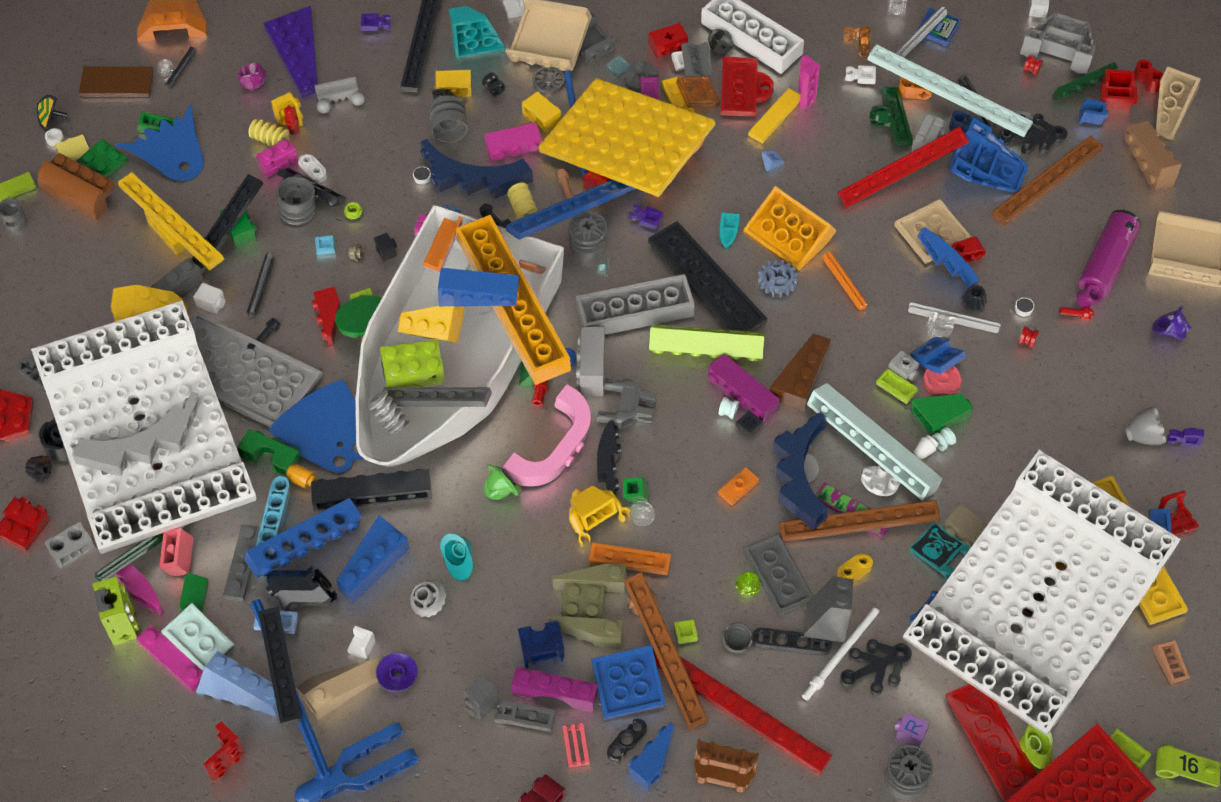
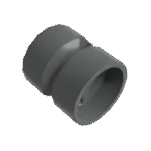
(12, 214)

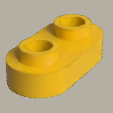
(856, 568)

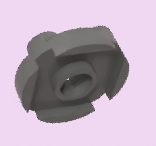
(638, 69)

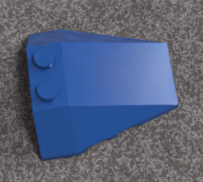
(987, 160)

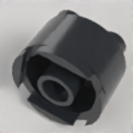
(52, 441)

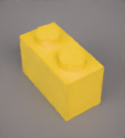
(455, 81)
(540, 110)

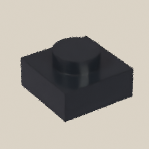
(749, 423)

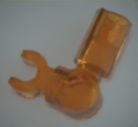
(862, 35)

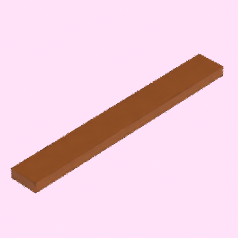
(1047, 180)
(862, 521)
(666, 651)

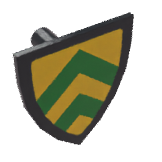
(46, 110)

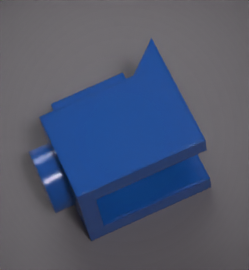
(1093, 112)

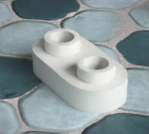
(310, 165)

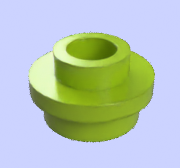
(350, 207)

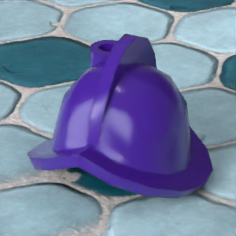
(1172, 324)

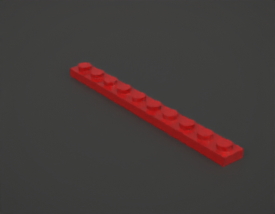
(755, 718)

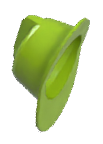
(1037, 747)

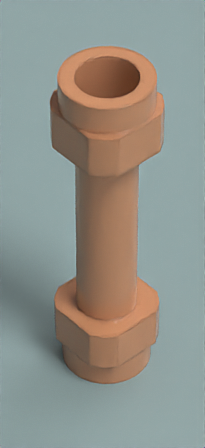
(563, 177)

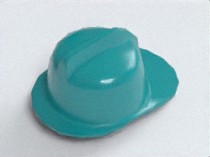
(457, 555)

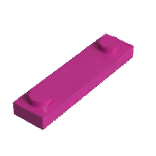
(170, 657)

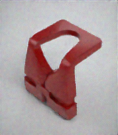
(1183, 519)

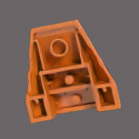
(169, 16)

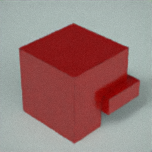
(1118, 89)

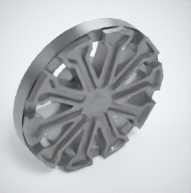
(548, 79)

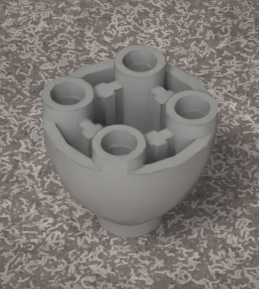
(1146, 428)

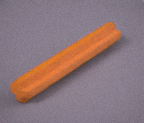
(845, 281)

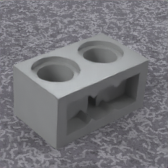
(71, 548)

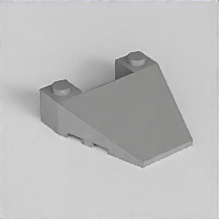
(1063, 38)

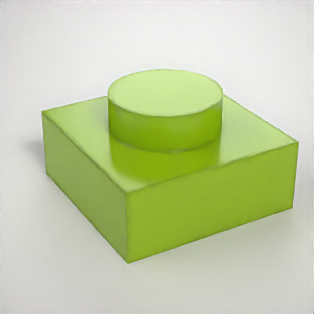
(685, 632)

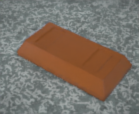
(532, 267)

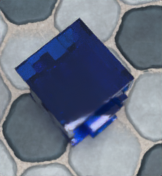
(542, 644)

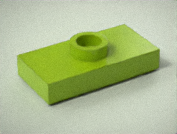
(897, 386)
(1133, 750)

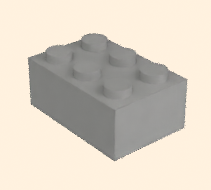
(591, 361)

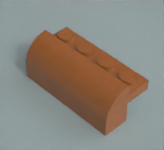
(75, 185)

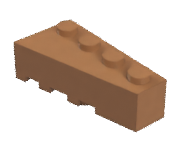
(1152, 155)

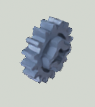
(778, 277)

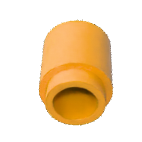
(301, 475)

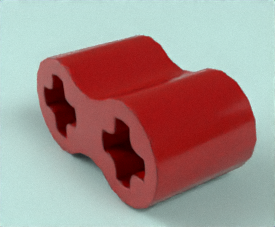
(1148, 76)

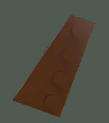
(801, 374)

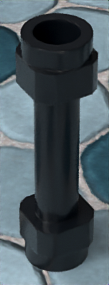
(271, 325)

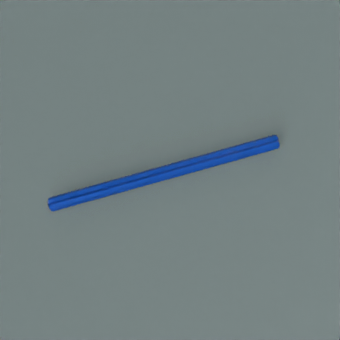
(305, 725)

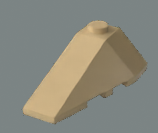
(1175, 98)
(332, 689)

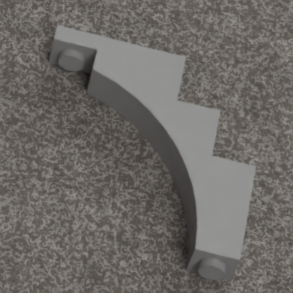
(167, 434)

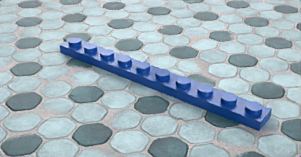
(567, 208)

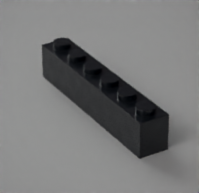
(372, 489)

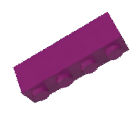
(743, 387)

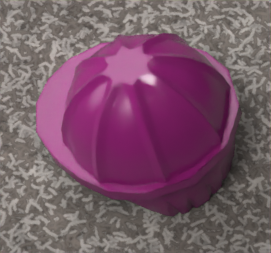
(252, 76)

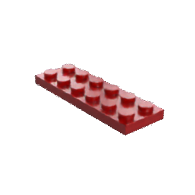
(991, 740)

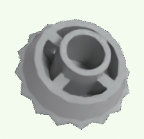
(427, 598)

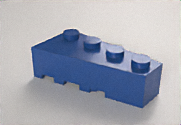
(476, 288)
(373, 557)

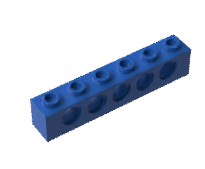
(342, 511)

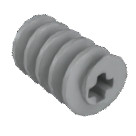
(388, 412)

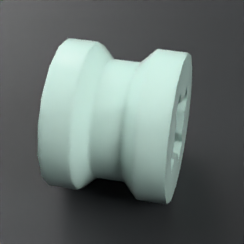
(728, 408)
(944, 438)

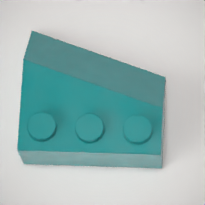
(472, 33)

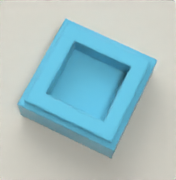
(325, 245)

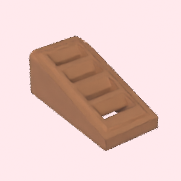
(1165, 665)

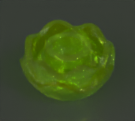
(748, 589)

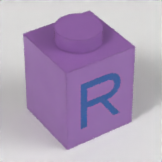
(911, 730)

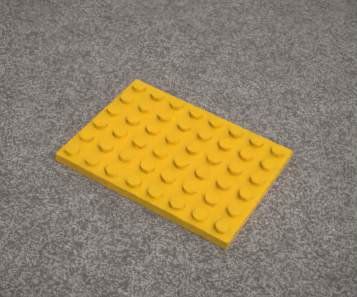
(627, 136)

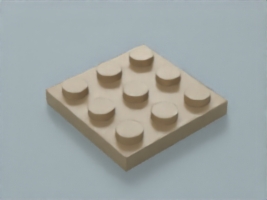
(935, 218)

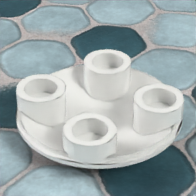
(879, 481)

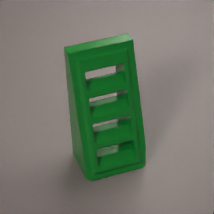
(152, 118)

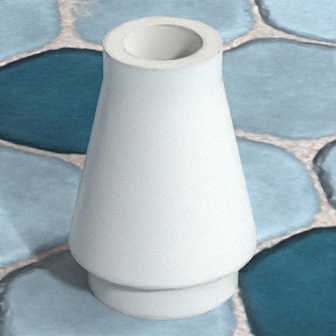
(925, 447)

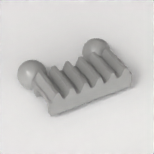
(338, 90)

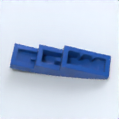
(944, 253)

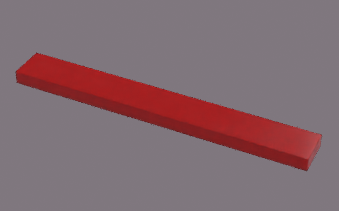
(902, 167)

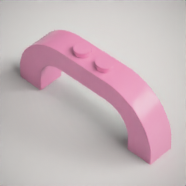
(542, 472)

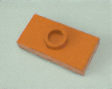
(738, 486)

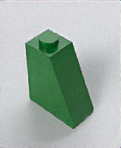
(941, 411)

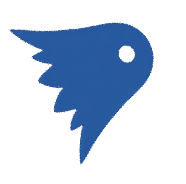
(170, 148)

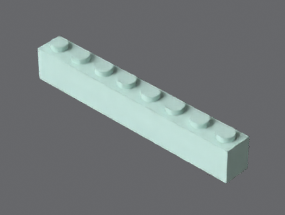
(875, 441)

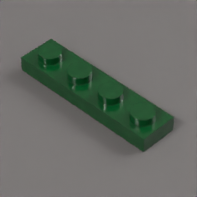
(1080, 84)

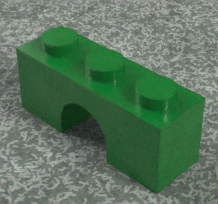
(256, 445)

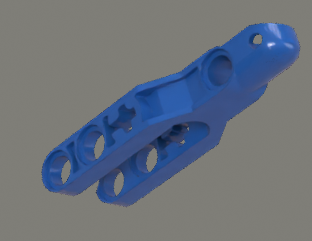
(319, 790)

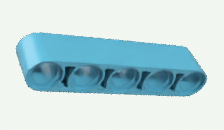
(275, 514)

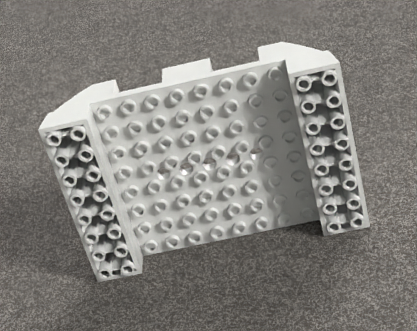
(90, 391)
(1046, 520)

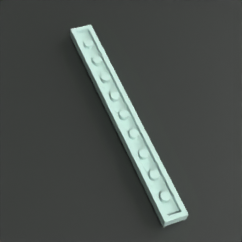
(950, 90)

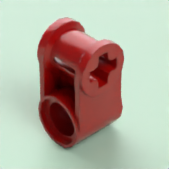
(970, 249)

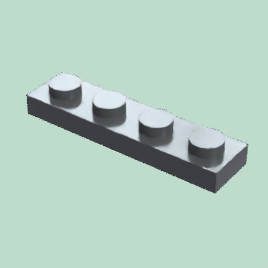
(239, 570)

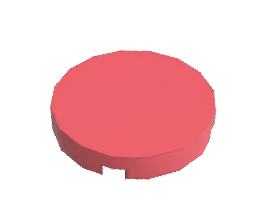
(942, 384)

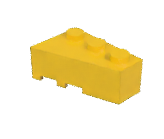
(433, 323)

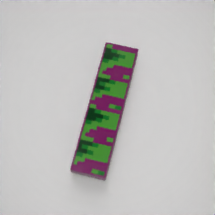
(843, 503)

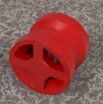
(1033, 65)
(1028, 337)

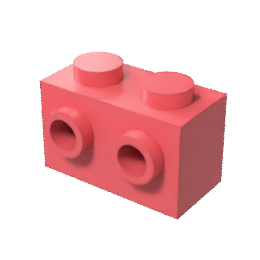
(176, 552)

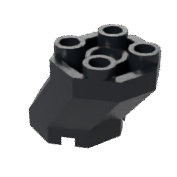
(300, 588)

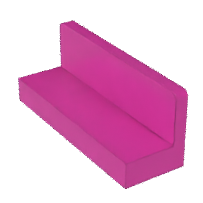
(808, 81)

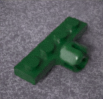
(892, 116)

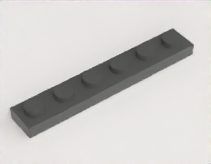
(440, 396)

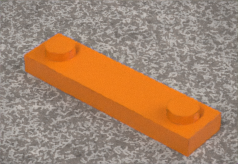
(633, 558)

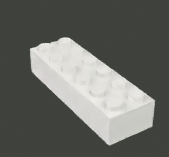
(754, 32)

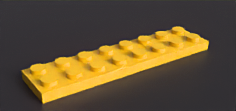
(1162, 598)

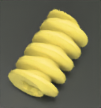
(266, 132)
(521, 200)

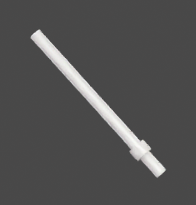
(818, 681)

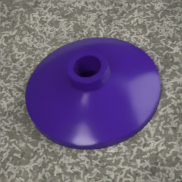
(394, 664)

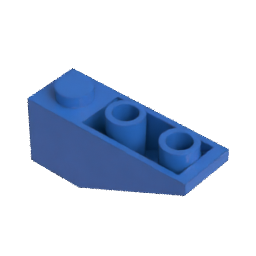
(650, 763)

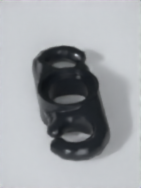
(617, 744)

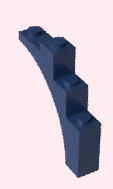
(473, 178)
(796, 493)

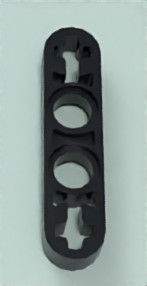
(791, 645)

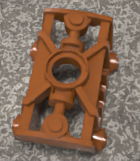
(724, 765)

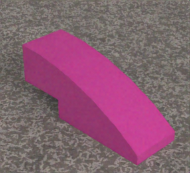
(139, 588)

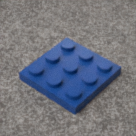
(628, 682)

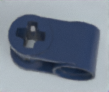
(961, 119)

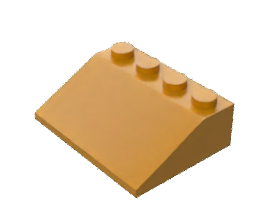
(789, 229)

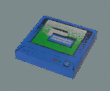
(944, 30)

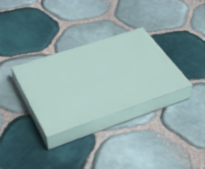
(197, 636)

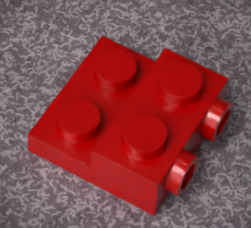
(23, 522)

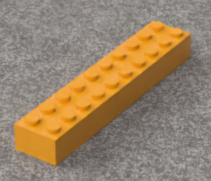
(526, 322)

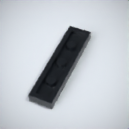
(321, 192)

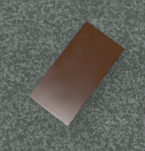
(116, 82)

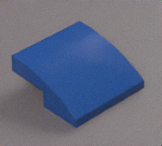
(937, 355)

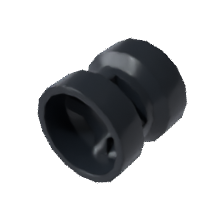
(493, 84)

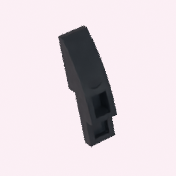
(608, 457)

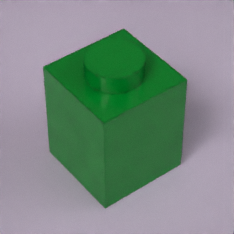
(635, 489)

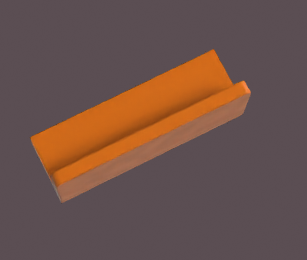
(442, 244)

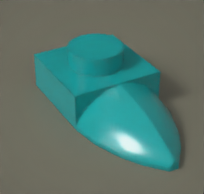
(729, 228)

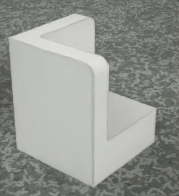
(361, 643)

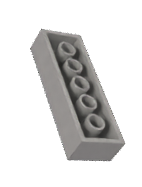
(636, 305)

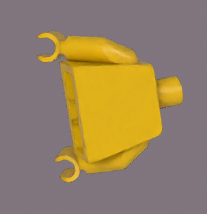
(592, 508)

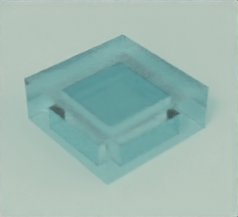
(617, 66)

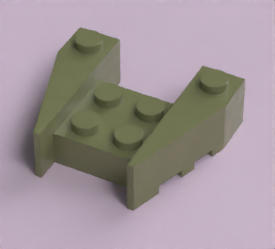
(585, 603)

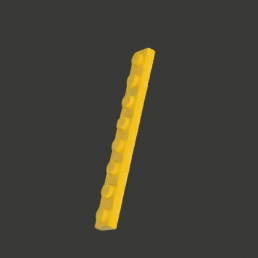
(170, 221)

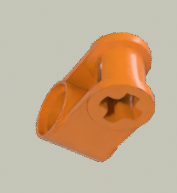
(912, 91)

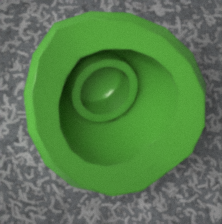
(498, 485)

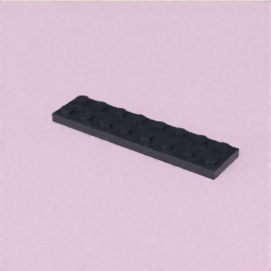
(707, 279)

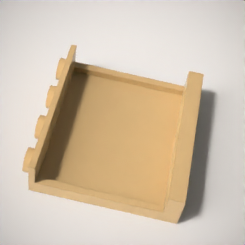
(550, 34)
(1186, 249)

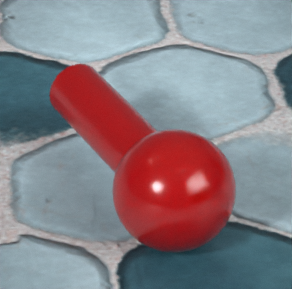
(1084, 313)

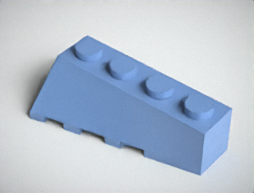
(237, 684)

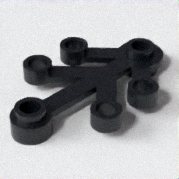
(1054, 133)
(877, 664)

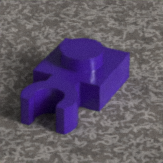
(372, 22)
(648, 217)
(1186, 437)

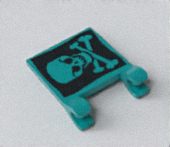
(939, 549)

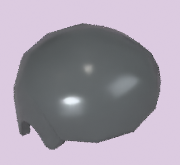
(737, 638)

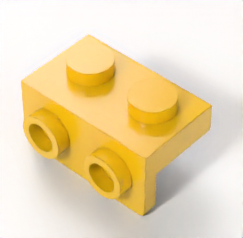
(278, 108)

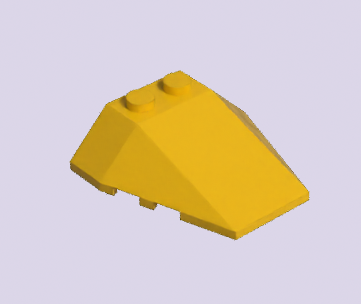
(138, 299)

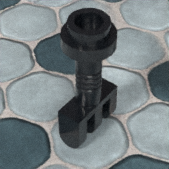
(486, 209)

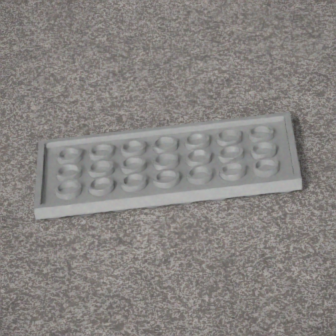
(250, 381)

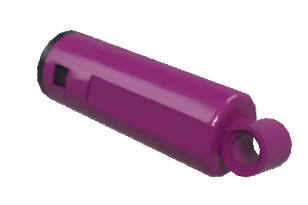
(1108, 257)

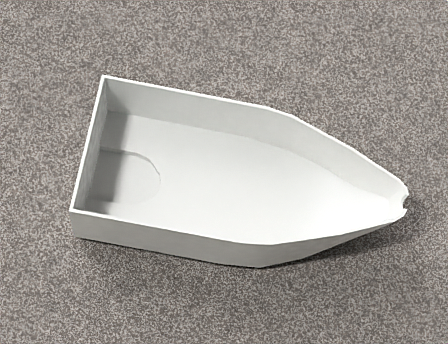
(478, 360)

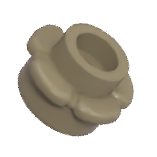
(356, 252)

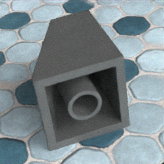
(830, 610)

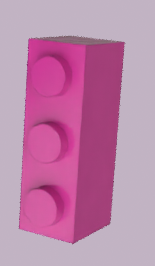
(512, 141)

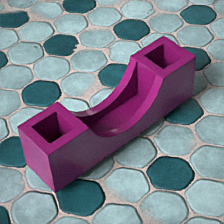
(575, 692)

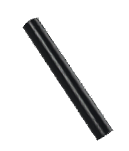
(180, 67)

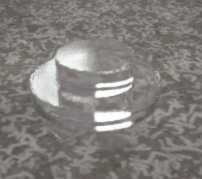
(165, 67)

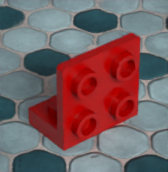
(229, 753)

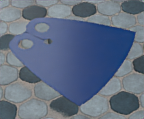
(319, 424)

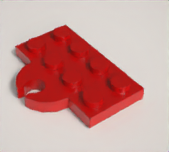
(743, 86)

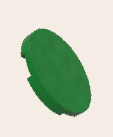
(355, 315)

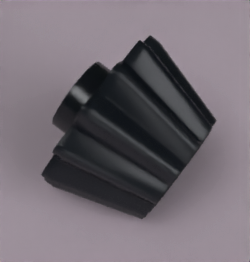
(975, 297)
(38, 467)

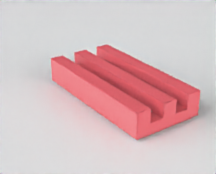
(573, 729)

